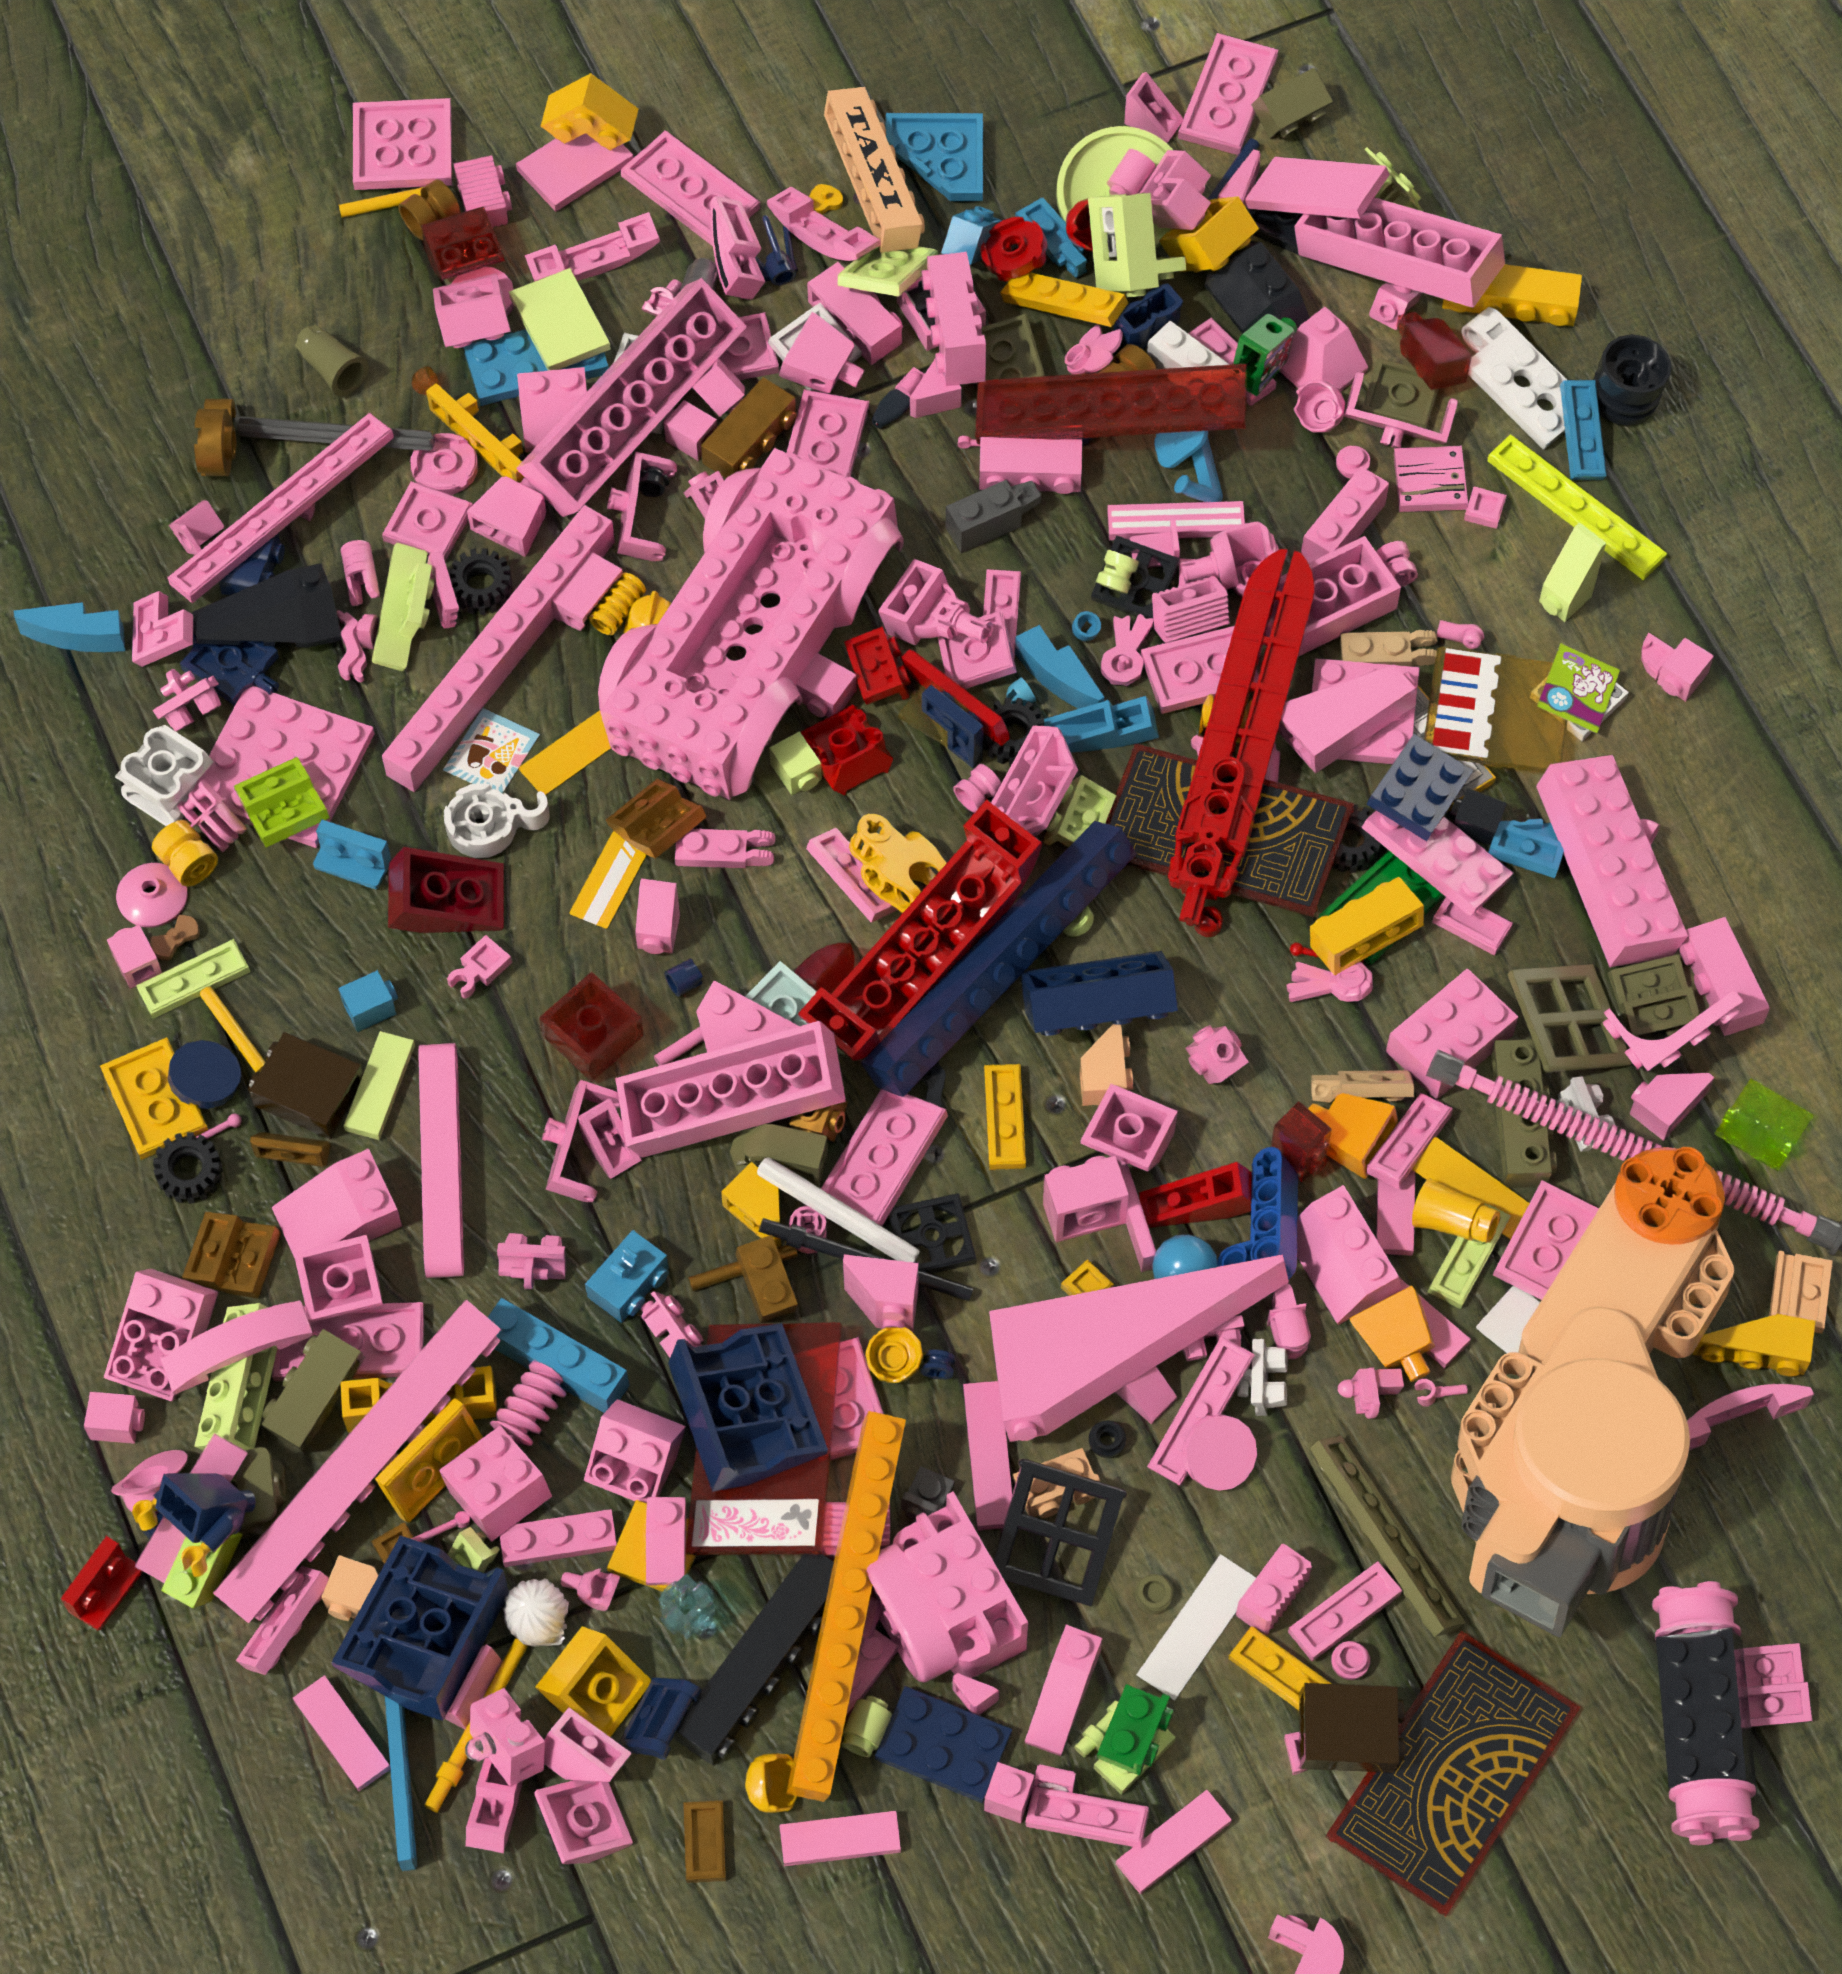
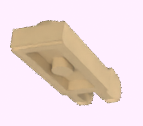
(1389, 647)

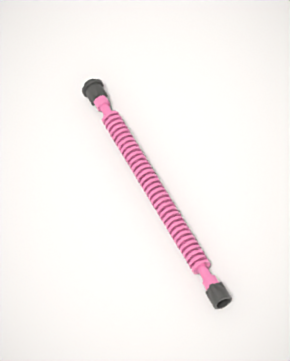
(1453, 1071)

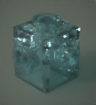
(682, 1596)

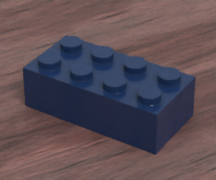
(1099, 992)

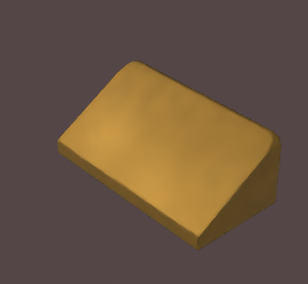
(290, 1149)

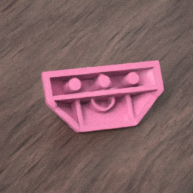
(1037, 779)

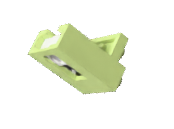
(1126, 245)

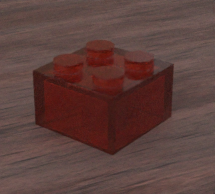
(591, 1026)

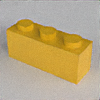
(1366, 925)

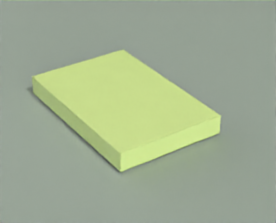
(886, 271)
(559, 320)

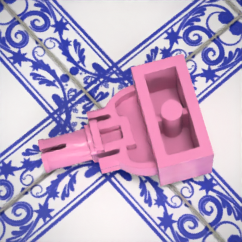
(928, 608)

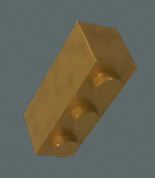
(749, 429)

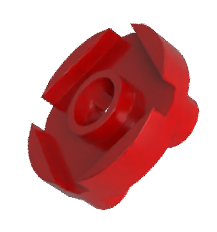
(1021, 261)

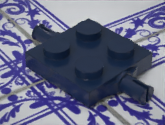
(232, 666)

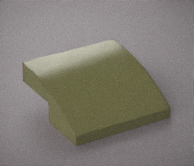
(1653, 995)

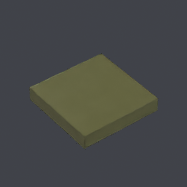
(1399, 394)

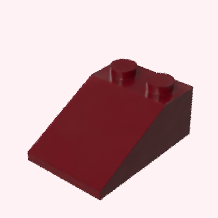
(444, 893)

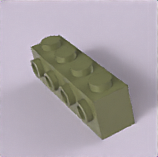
(1522, 1142)

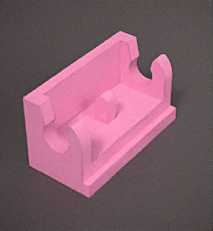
(584, 590)

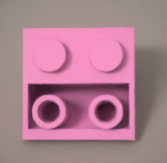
(633, 1452)

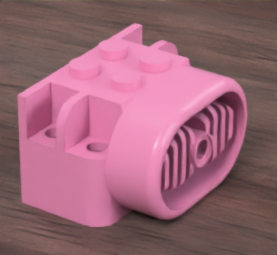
(946, 1598)

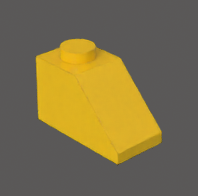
(752, 1199)

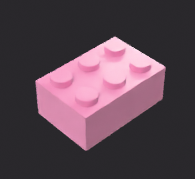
(1457, 1020)

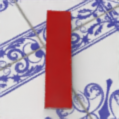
(928, 675)

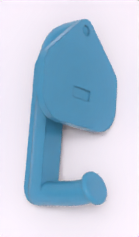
(1178, 446)

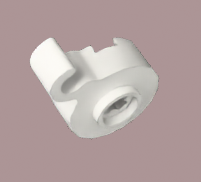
(500, 815)

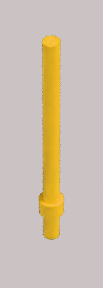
(450, 1772)

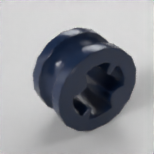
(938, 1364)

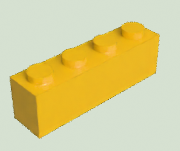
(1529, 295)

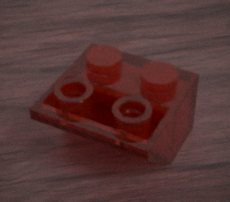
(461, 243)

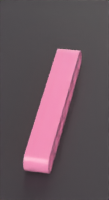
(441, 1161)

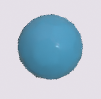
(1183, 1255)

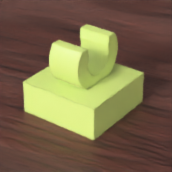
(471, 1550)

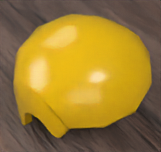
(894, 1354)
(768, 1783)

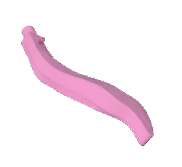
(354, 658)

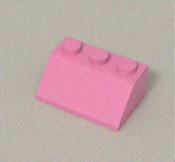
(1343, 1256)

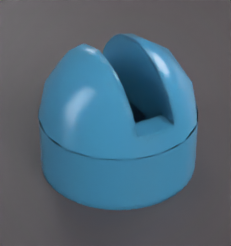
(1079, 622)

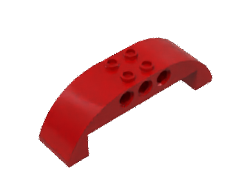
(930, 934)

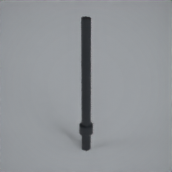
(797, 1236)

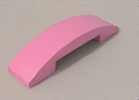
(818, 232)
(598, 255)
(234, 1341)
(1778, 1398)

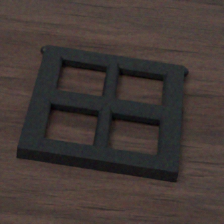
(1057, 1531)

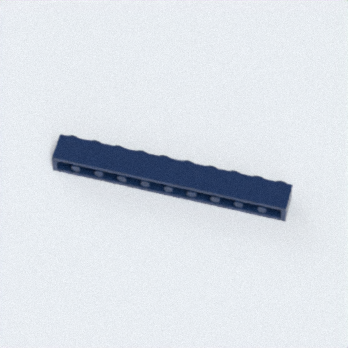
(998, 958)

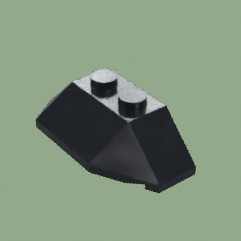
(1255, 286)

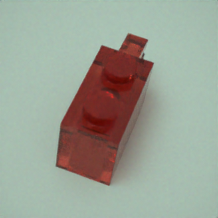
(1433, 350)

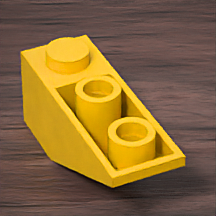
(1769, 1342)

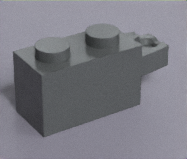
(989, 513)

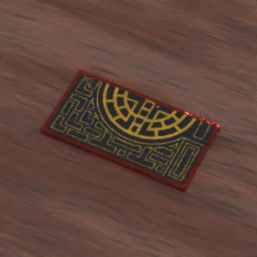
(1289, 844)
(1467, 1763)

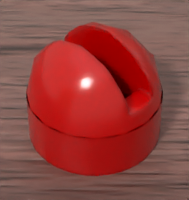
(1207, 926)

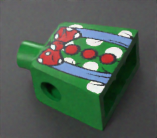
(1271, 342)

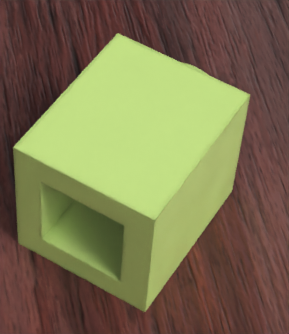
(796, 764)

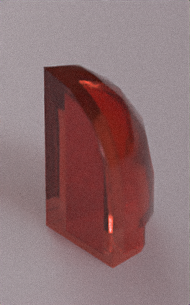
(827, 966)

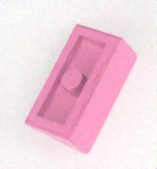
(474, 1686)

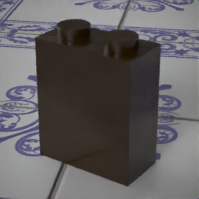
(305, 1085)
(1350, 1727)

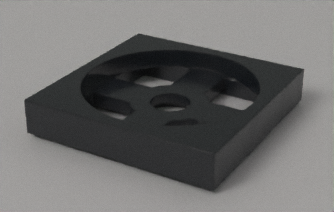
(1124, 603)
(939, 1262)

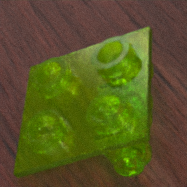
(1763, 1124)

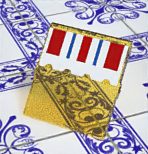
(1489, 712)

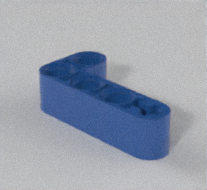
(1272, 1213)

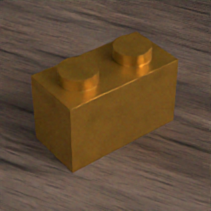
(766, 1278)

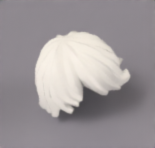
(536, 1613)

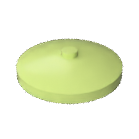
(1094, 161)

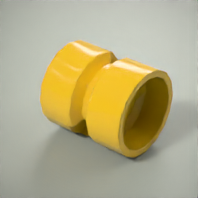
(184, 853)

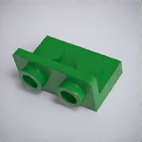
(1134, 1728)

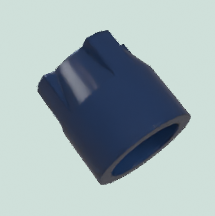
(683, 977)

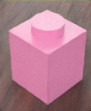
(720, 388)
(688, 428)
(1684, 669)
(134, 955)
(113, 1417)
(1009, 1792)

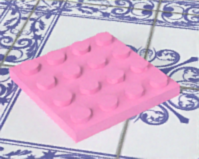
(275, 729)

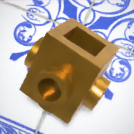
(822, 1121)

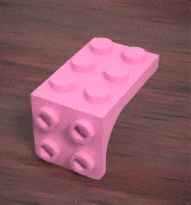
(1665, 1051)

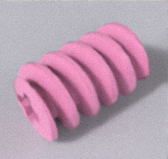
(529, 1402)

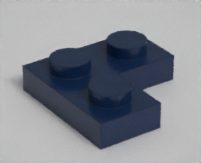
(963, 727)

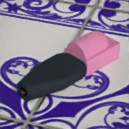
(897, 400)

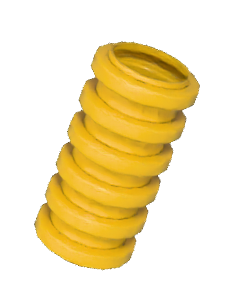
(617, 604)

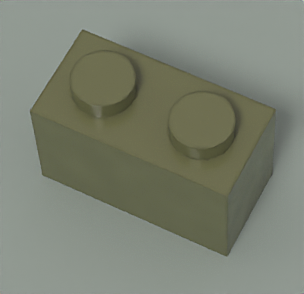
(1292, 103)

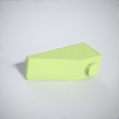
(1573, 574)

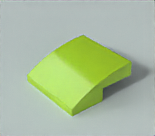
(281, 802)

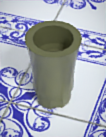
(333, 361)

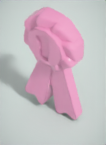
(1123, 663)
(1347, 985)

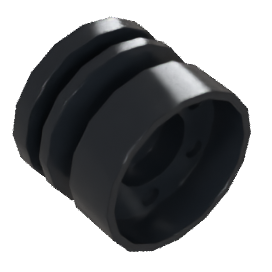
(1631, 379)

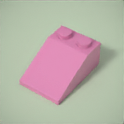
(338, 1206)

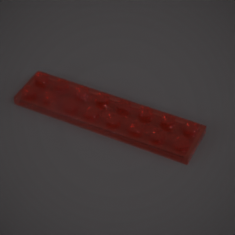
(1113, 403)

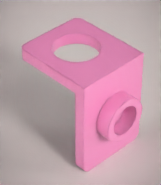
(196, 527)
(1165, 542)

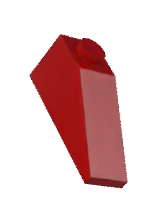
(1200, 1197)

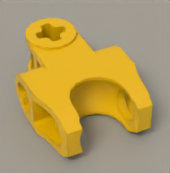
(893, 860)

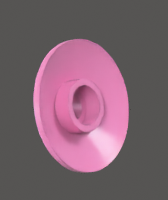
(151, 908)

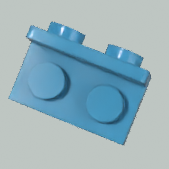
(351, 855)

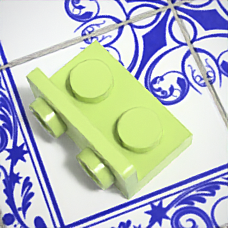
(1079, 808)

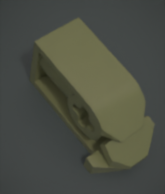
(793, 1148)

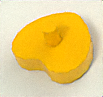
(826, 198)

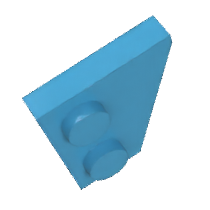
(1528, 846)

